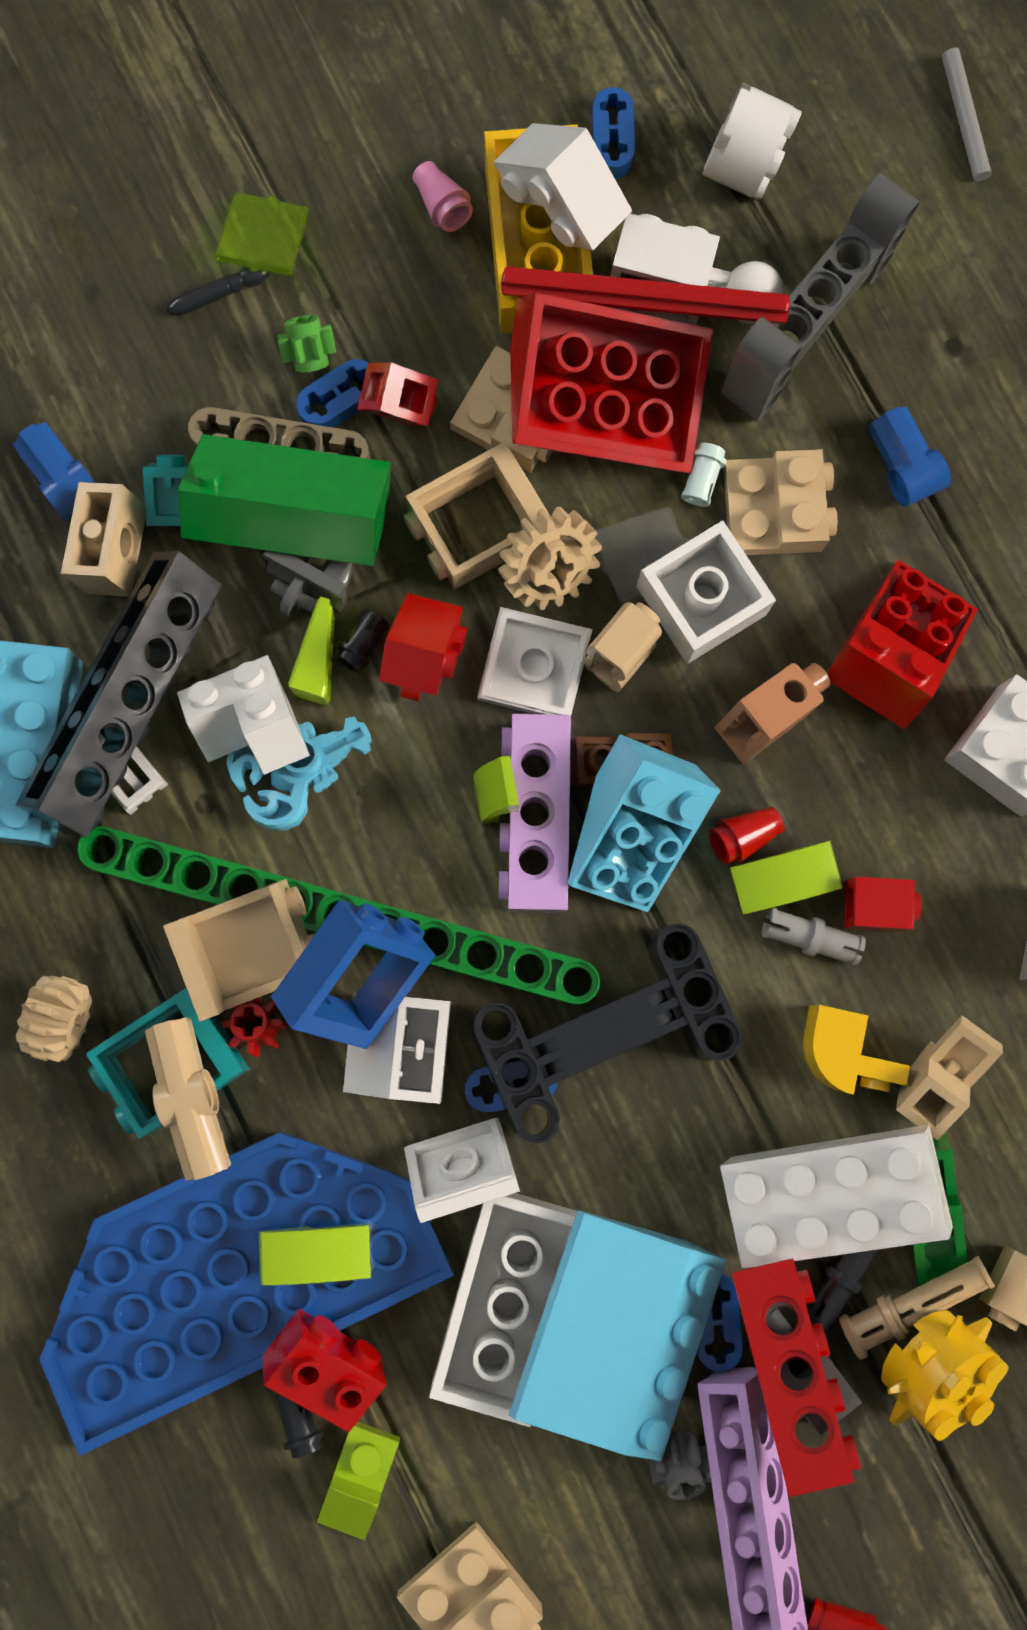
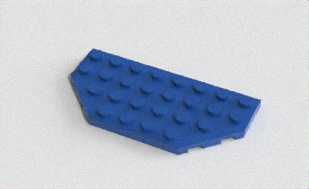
(174, 1288)

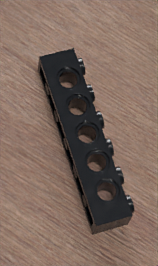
(99, 703)

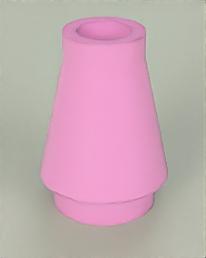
(444, 199)

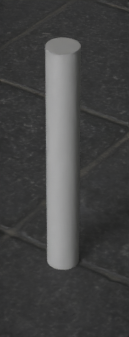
(966, 114)

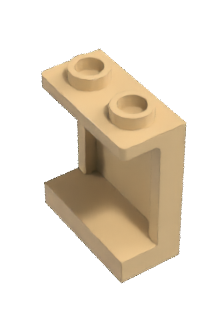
(239, 947)

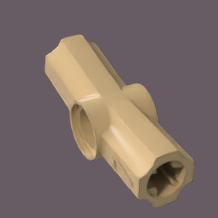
(186, 1099)

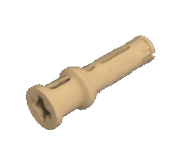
(893, 1317)

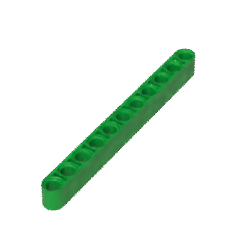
(226, 875)

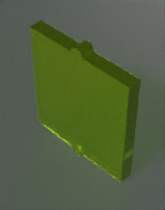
(262, 234)

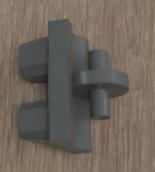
(304, 584)

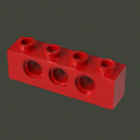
(803, 1467)

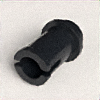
(359, 642)
(299, 1428)

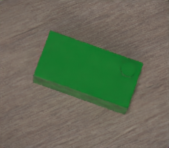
(285, 499)

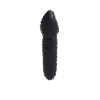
(216, 290)

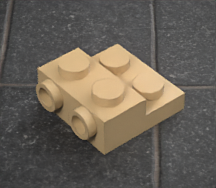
(486, 412)
(780, 502)
(471, 1589)

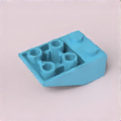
(639, 823)

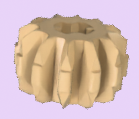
(53, 1018)

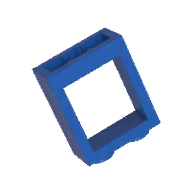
(305, 988)

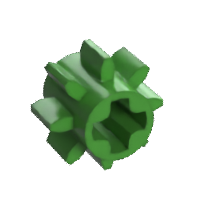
(306, 343)

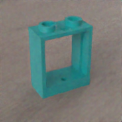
(110, 1076)

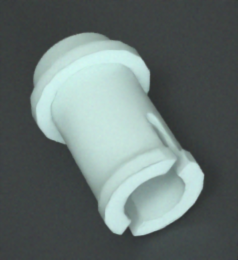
(705, 468)

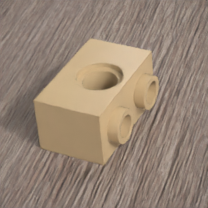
(104, 539)

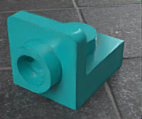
(161, 489)

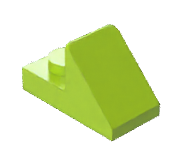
(359, 1480)

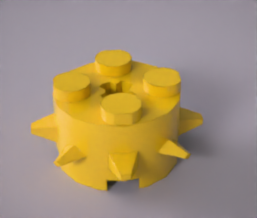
(944, 1374)

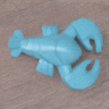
(317, 769)

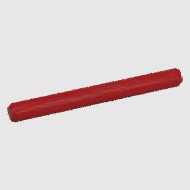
(648, 295)

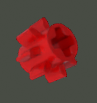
(262, 1035)

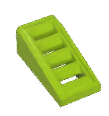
(313, 666)

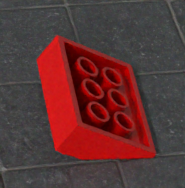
(606, 382)

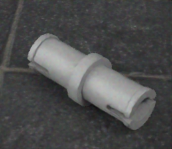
(813, 936)

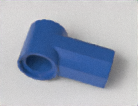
(52, 466)
(913, 467)

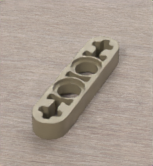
(281, 431)

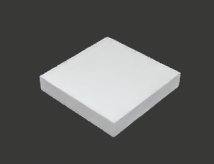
(534, 664)
(460, 1170)

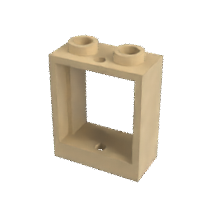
(496, 463)

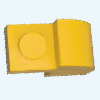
(834, 1050)

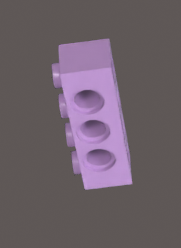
(550, 739)

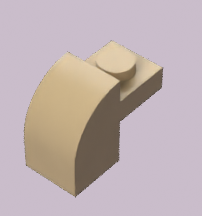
(944, 1074)

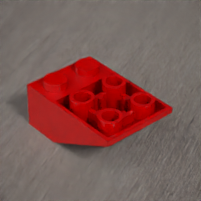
(902, 645)

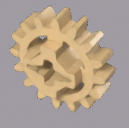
(546, 561)

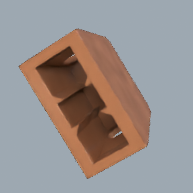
(772, 709)

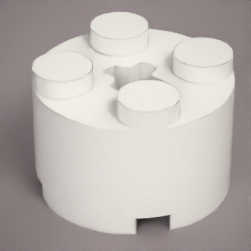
(751, 141)

